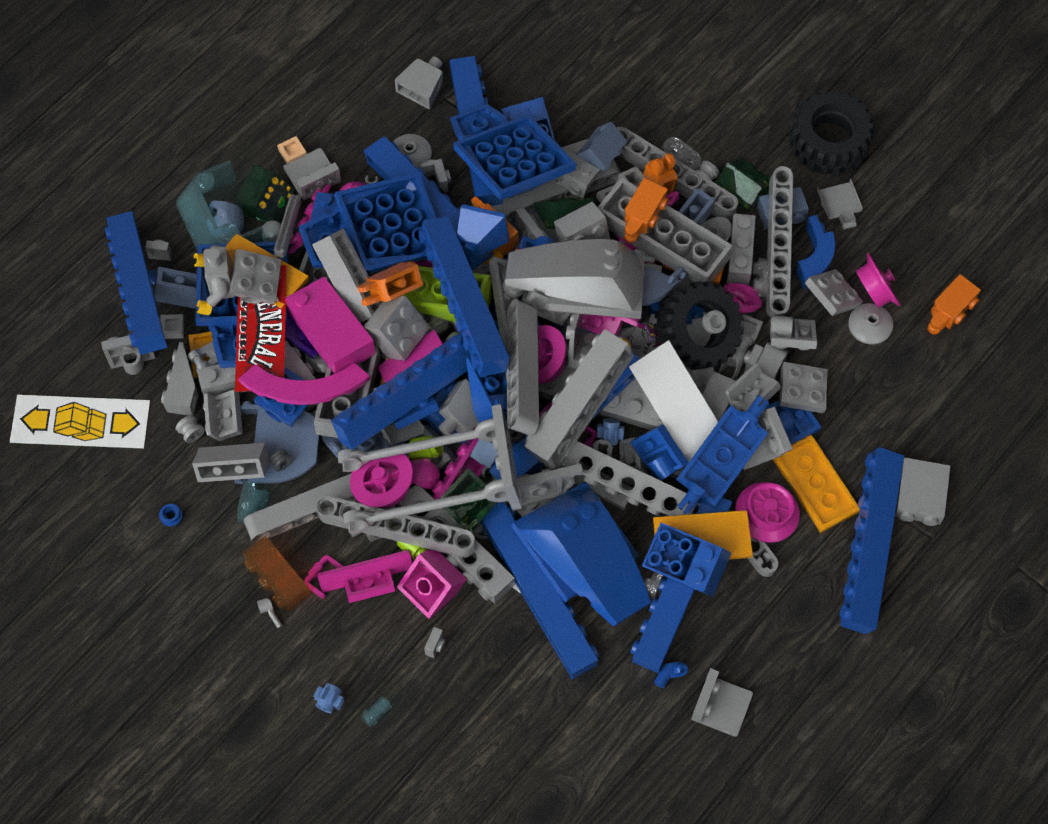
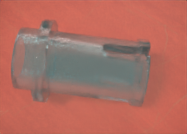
(378, 709)

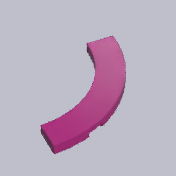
(306, 391)

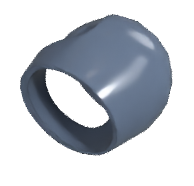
(227, 214)

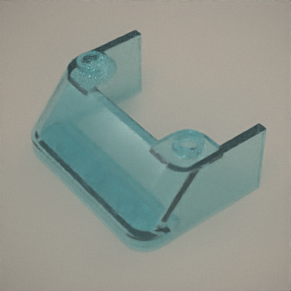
(197, 214)

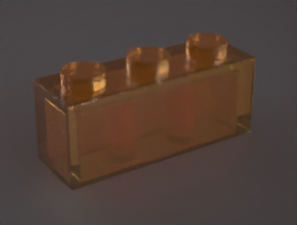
(276, 574)

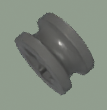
(280, 460)

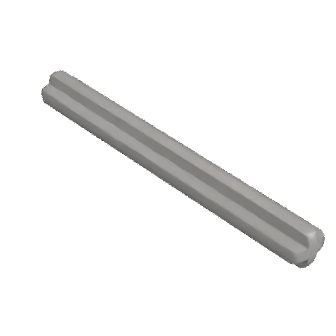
(287, 226)

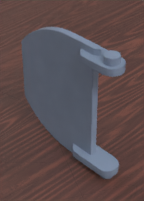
(659, 285)
(299, 442)

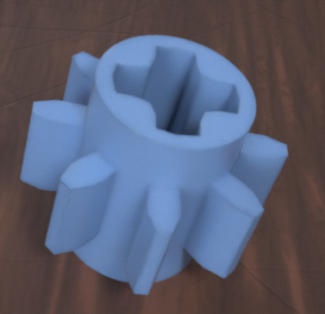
(610, 431)
(328, 698)

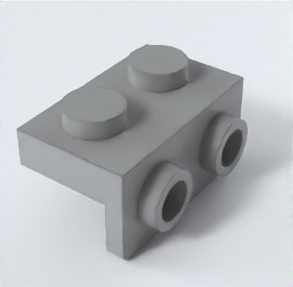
(580, 179)
(749, 386)
(223, 415)

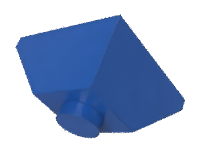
(481, 230)

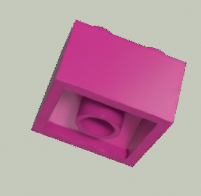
(431, 582)

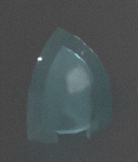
(251, 500)

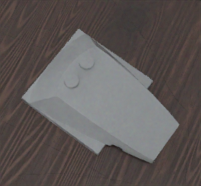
(581, 276)

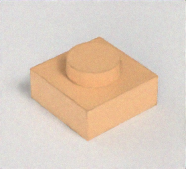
(291, 149)

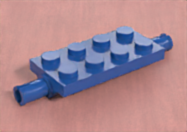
(722, 455)

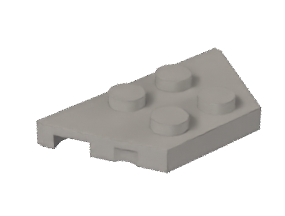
(547, 484)

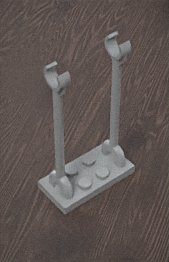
(500, 490)

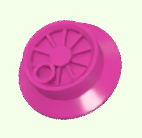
(877, 283)
(551, 353)
(382, 481)
(770, 511)

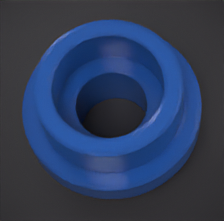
(166, 510)

